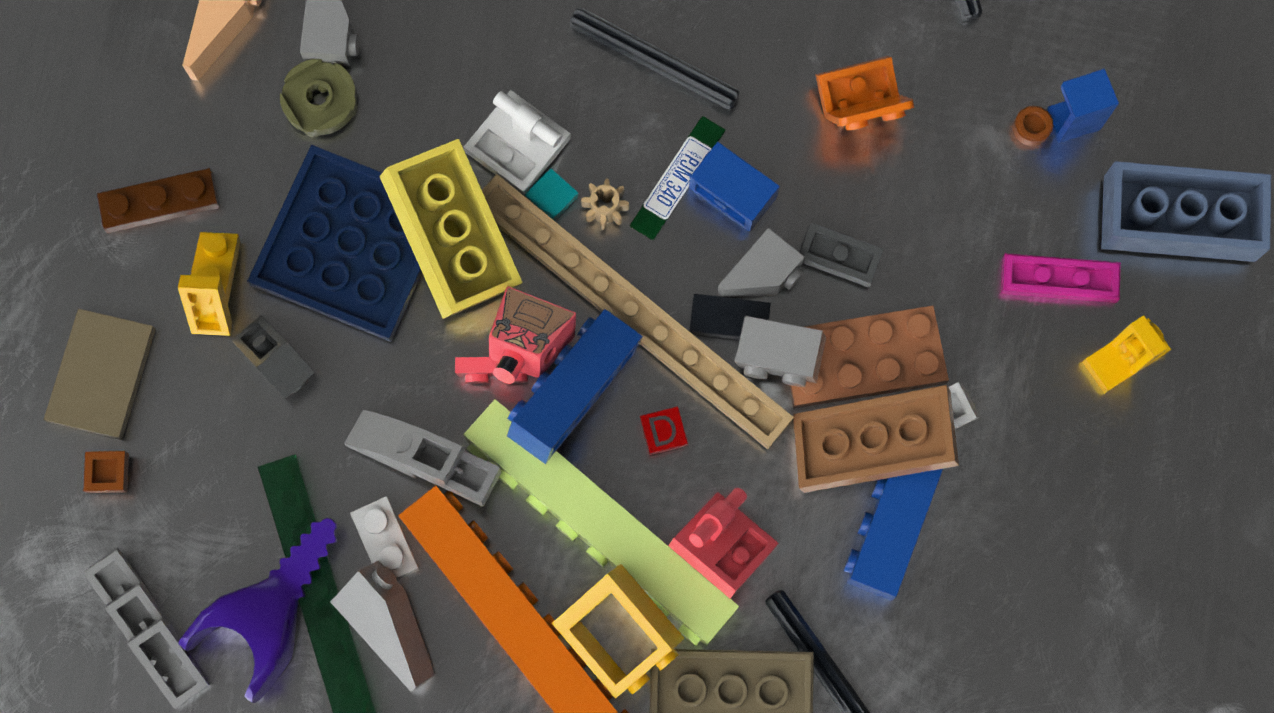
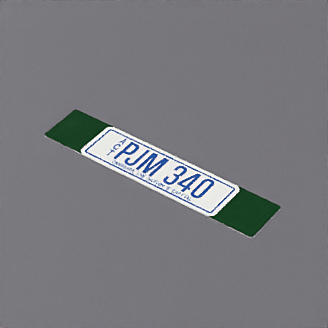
(676, 178)

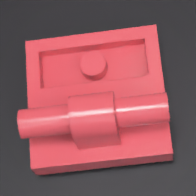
(724, 542)

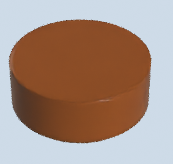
(1033, 125)

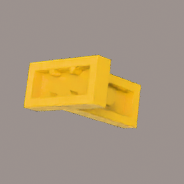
(209, 285)
(1127, 354)

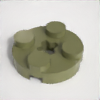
(315, 118)

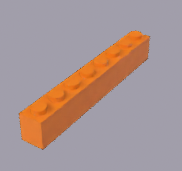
(503, 606)

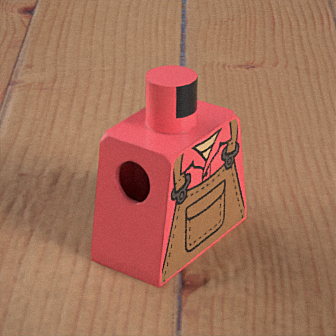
(528, 335)

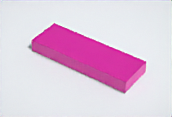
(1060, 278)

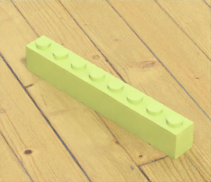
(604, 526)

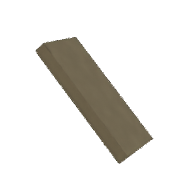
(734, 682)

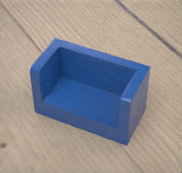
(1086, 106)
(733, 186)

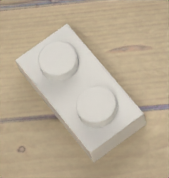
(384, 537)

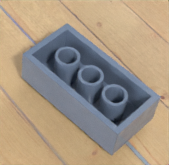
(1186, 211)

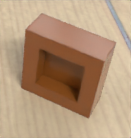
(106, 472)

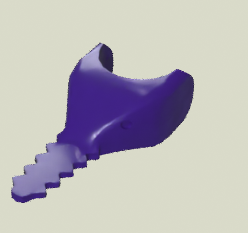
(267, 610)

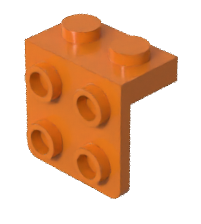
(862, 93)

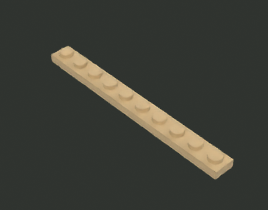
(661, 333)

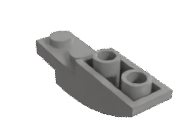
(423, 455)

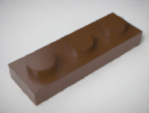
(158, 200)

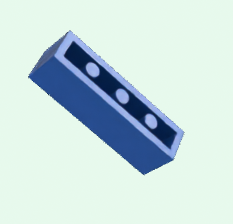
(573, 386)
(891, 532)

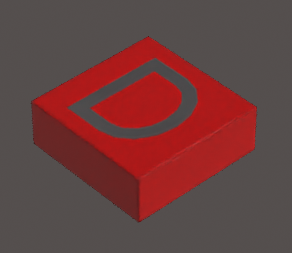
(663, 431)

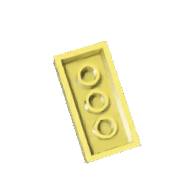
(450, 228)

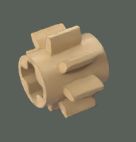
(606, 194)

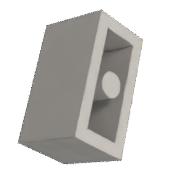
(780, 351)

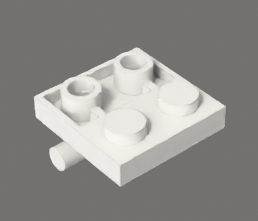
(517, 141)

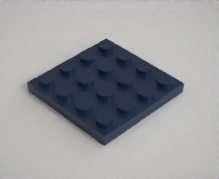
(339, 247)

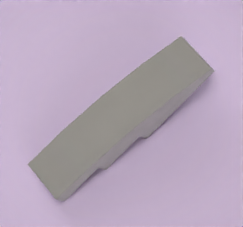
(146, 628)

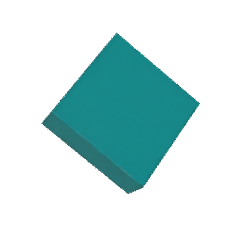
(552, 194)

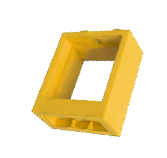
(641, 609)

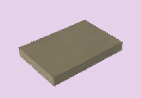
(99, 374)

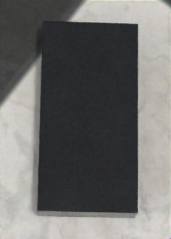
(723, 315)

